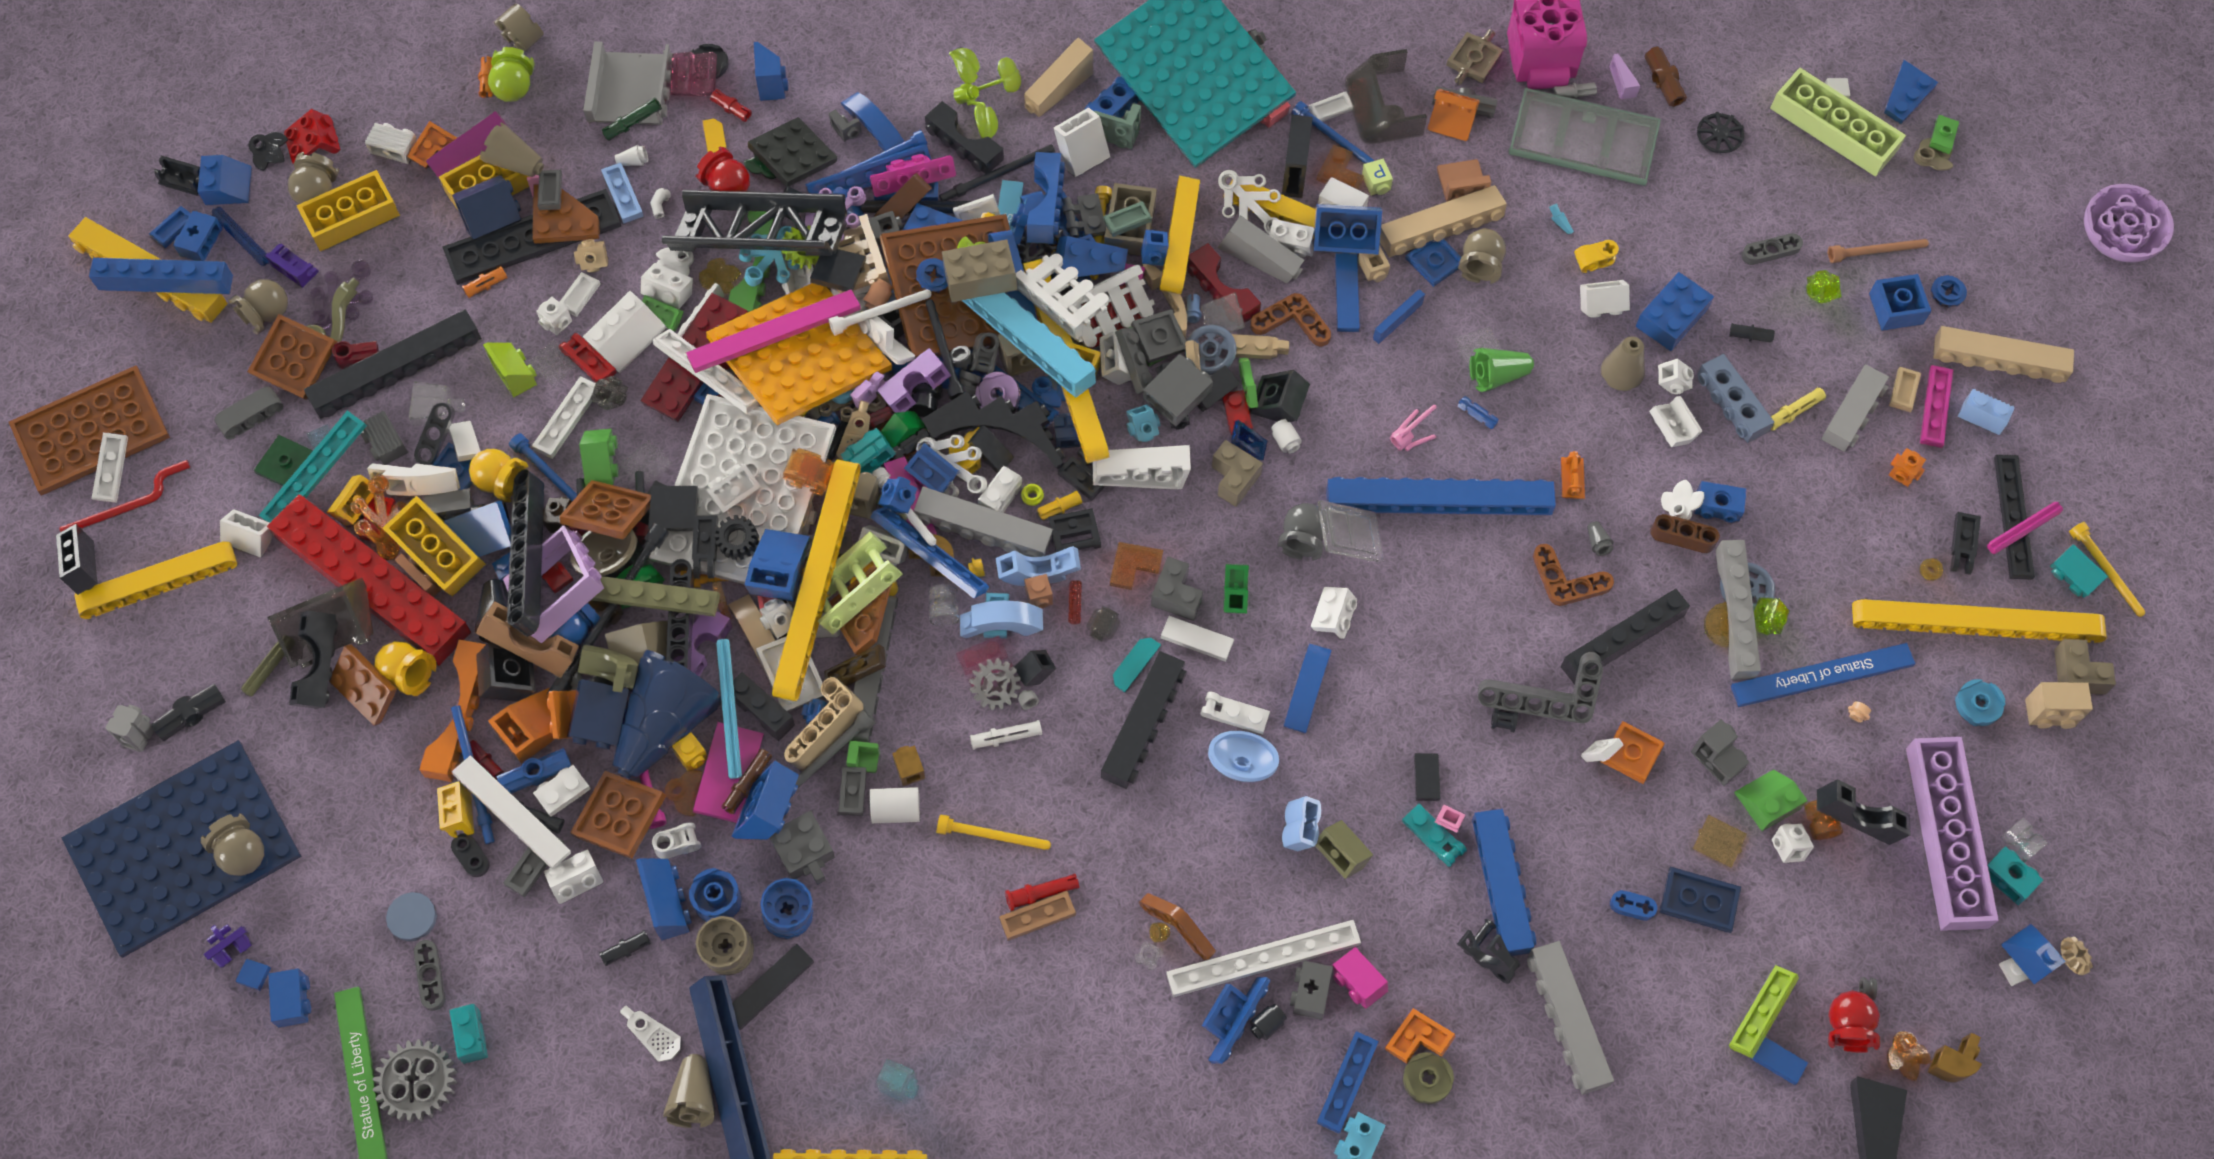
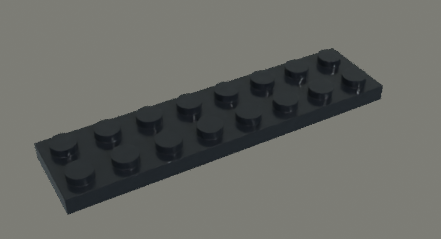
(515, 242)

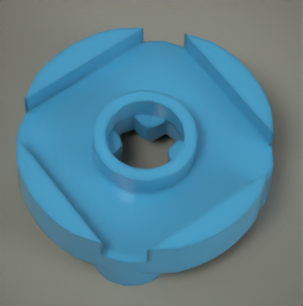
(1977, 715)

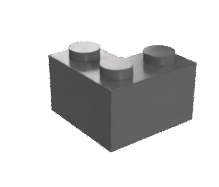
(1172, 593)
(1718, 754)

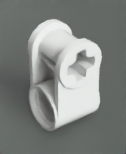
(677, 840)

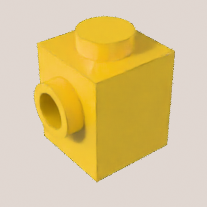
(690, 752)

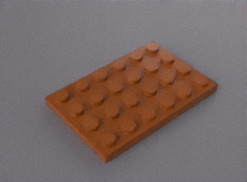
(66, 436)

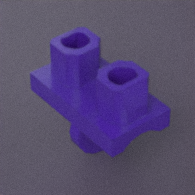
(218, 952)

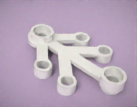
(1246, 199)
(971, 480)

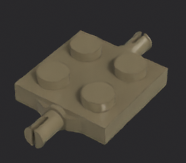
(1474, 57)

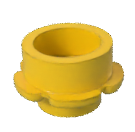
(976, 567)

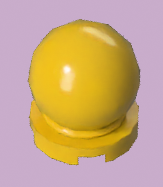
(495, 472)
(405, 667)

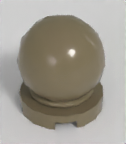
(311, 177)
(1483, 256)
(260, 303)
(234, 845)

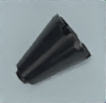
(491, 591)

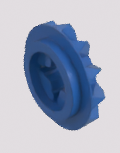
(926, 267)
(1957, 294)

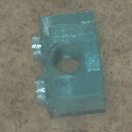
(897, 1081)

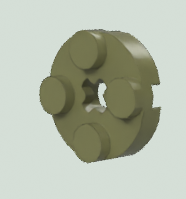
(1434, 1065)

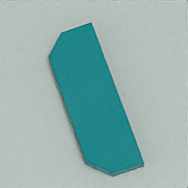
(1135, 663)

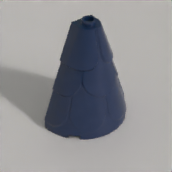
(660, 712)

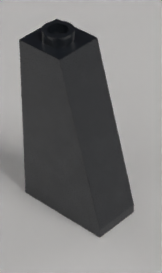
(1297, 156)
(1877, 1117)

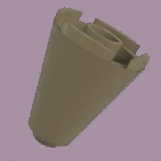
(511, 152)
(1625, 365)
(691, 1095)

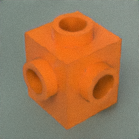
(1907, 467)

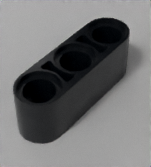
(425, 440)

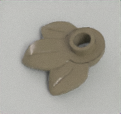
(1930, 157)

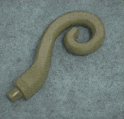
(340, 301)

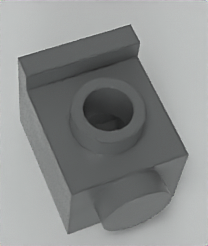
(880, 222)

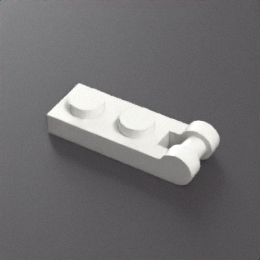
(1235, 713)

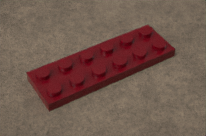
(676, 386)

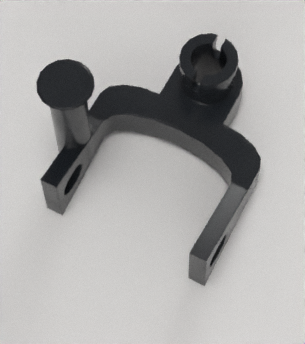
(1501, 965)

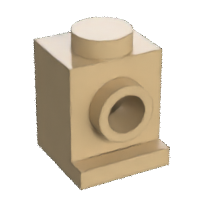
(1374, 265)

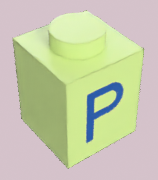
(1377, 177)

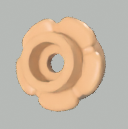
(1859, 712)

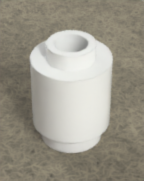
(1286, 436)

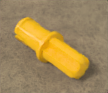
(1059, 505)

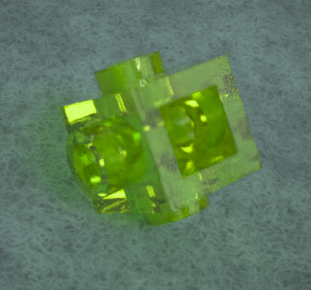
(1823, 286)
(1770, 615)

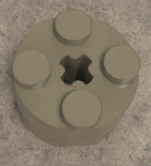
(518, 27)

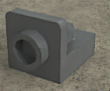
(845, 129)

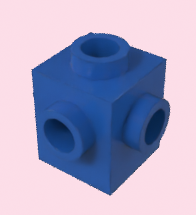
(898, 495)

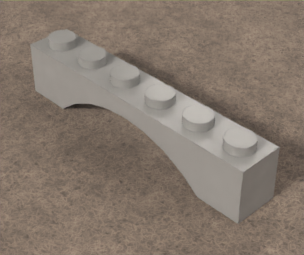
(1743, 644)

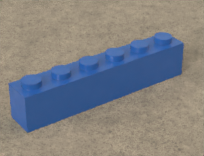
(161, 275)
(1502, 881)

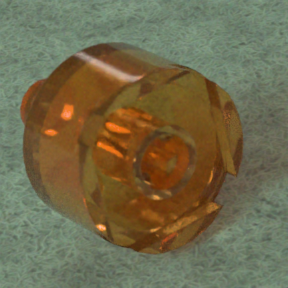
(808, 470)

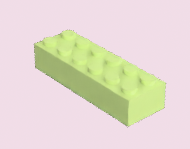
(1837, 121)

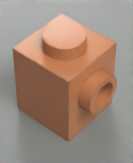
(1039, 591)

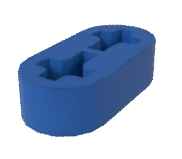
(1632, 910)

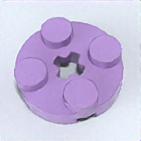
(999, 381)

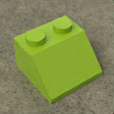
(511, 367)

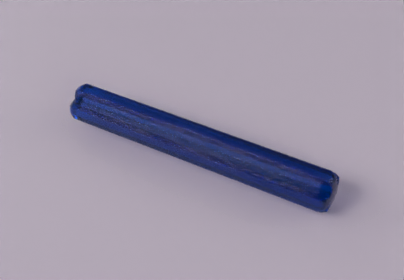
(240, 236)

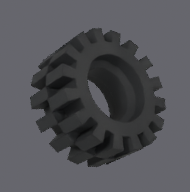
(730, 526)

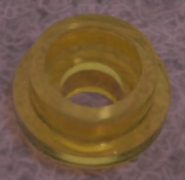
(1932, 563)

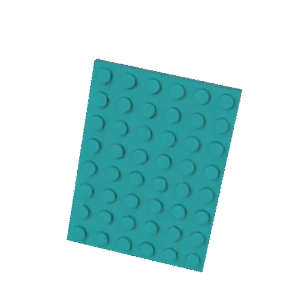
(1195, 72)

